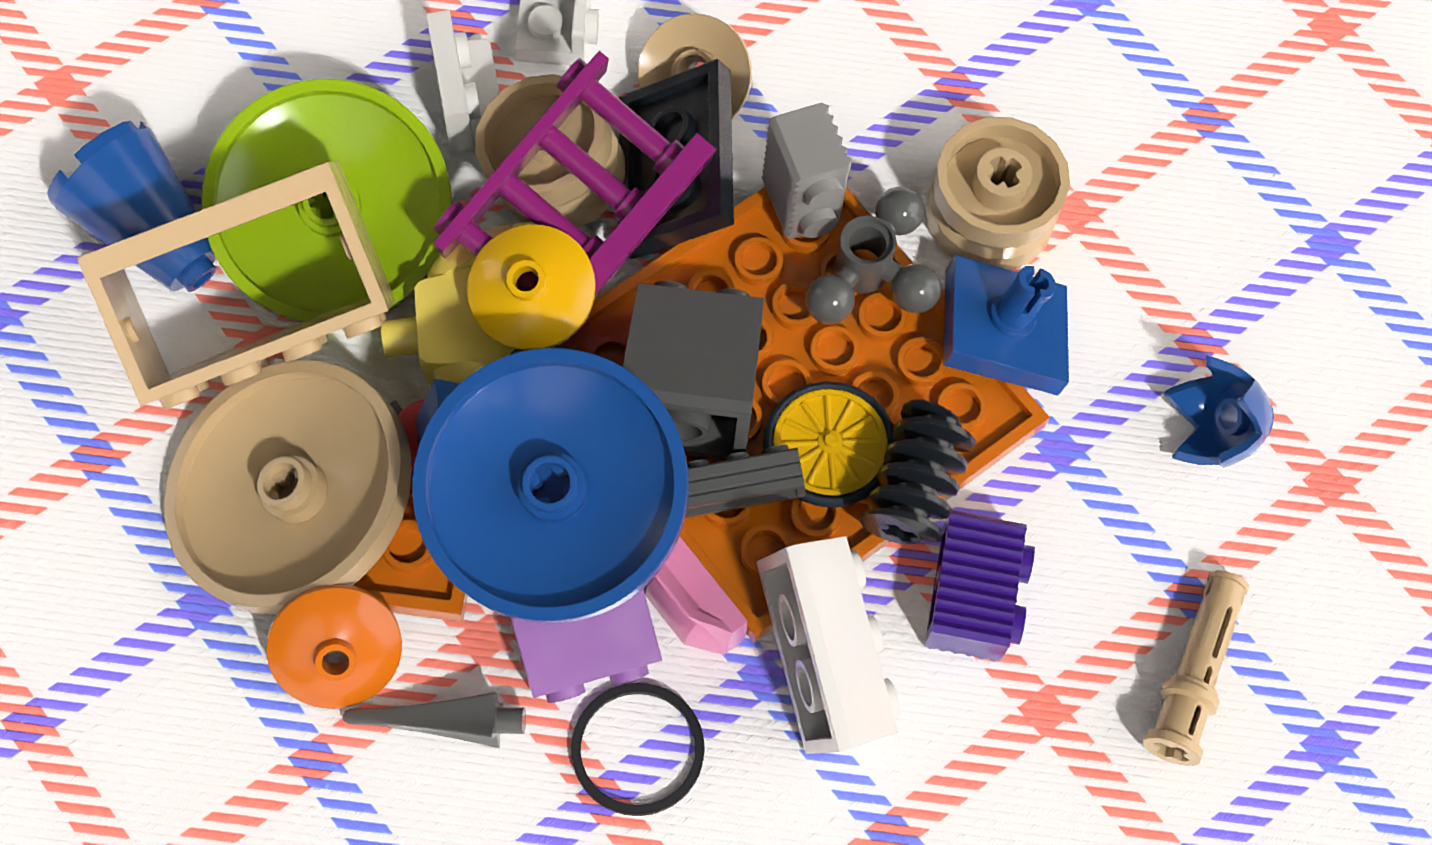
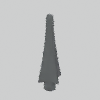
(469, 719)

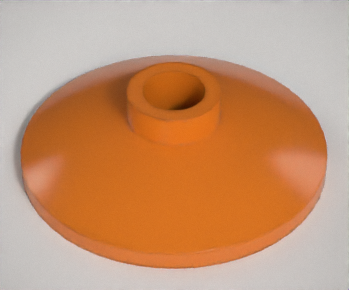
(328, 621)

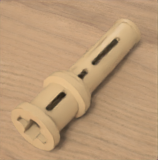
(1191, 692)

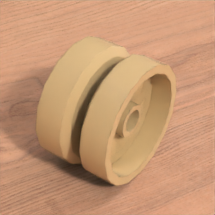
(513, 116)
(997, 192)

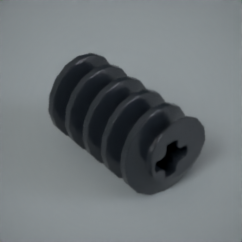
(917, 474)

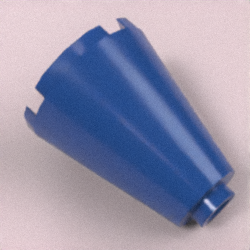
(130, 189)

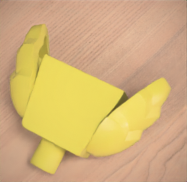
(444, 328)

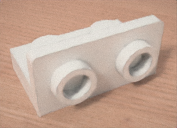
(555, 31)
(464, 79)

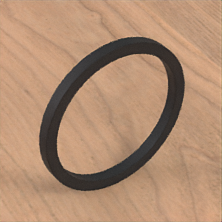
(630, 689)

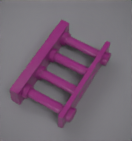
(634, 209)

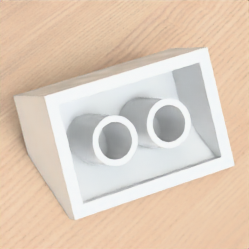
(828, 645)

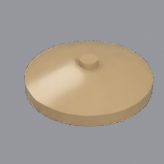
(287, 485)

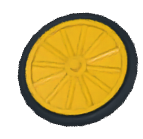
(838, 440)

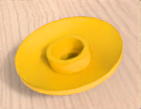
(548, 311)

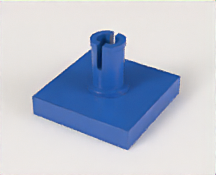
(1006, 324)

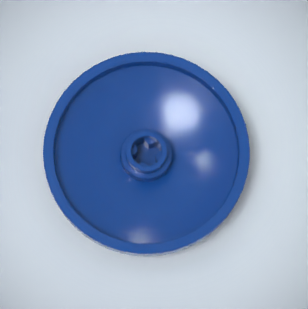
(551, 485)

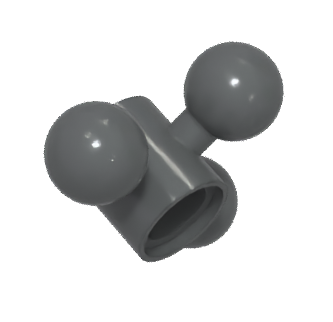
(913, 287)

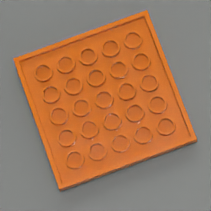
(875, 348)

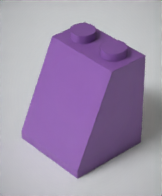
(567, 655)

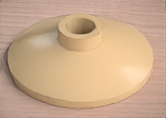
(696, 39)

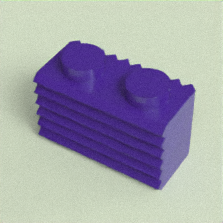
(978, 586)

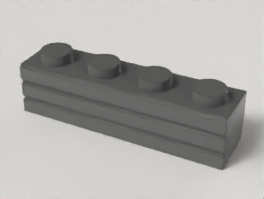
(744, 481)

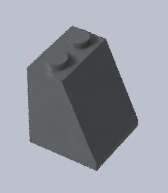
(698, 360)

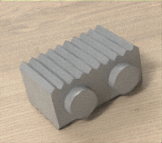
(806, 171)

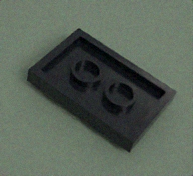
(678, 110)

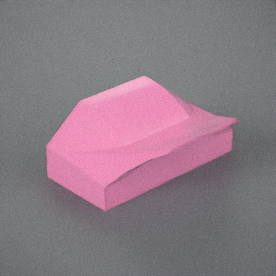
(695, 604)

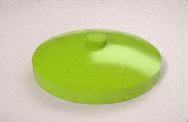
(295, 255)

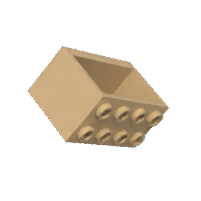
(131, 332)

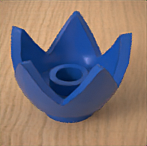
(1227, 414)

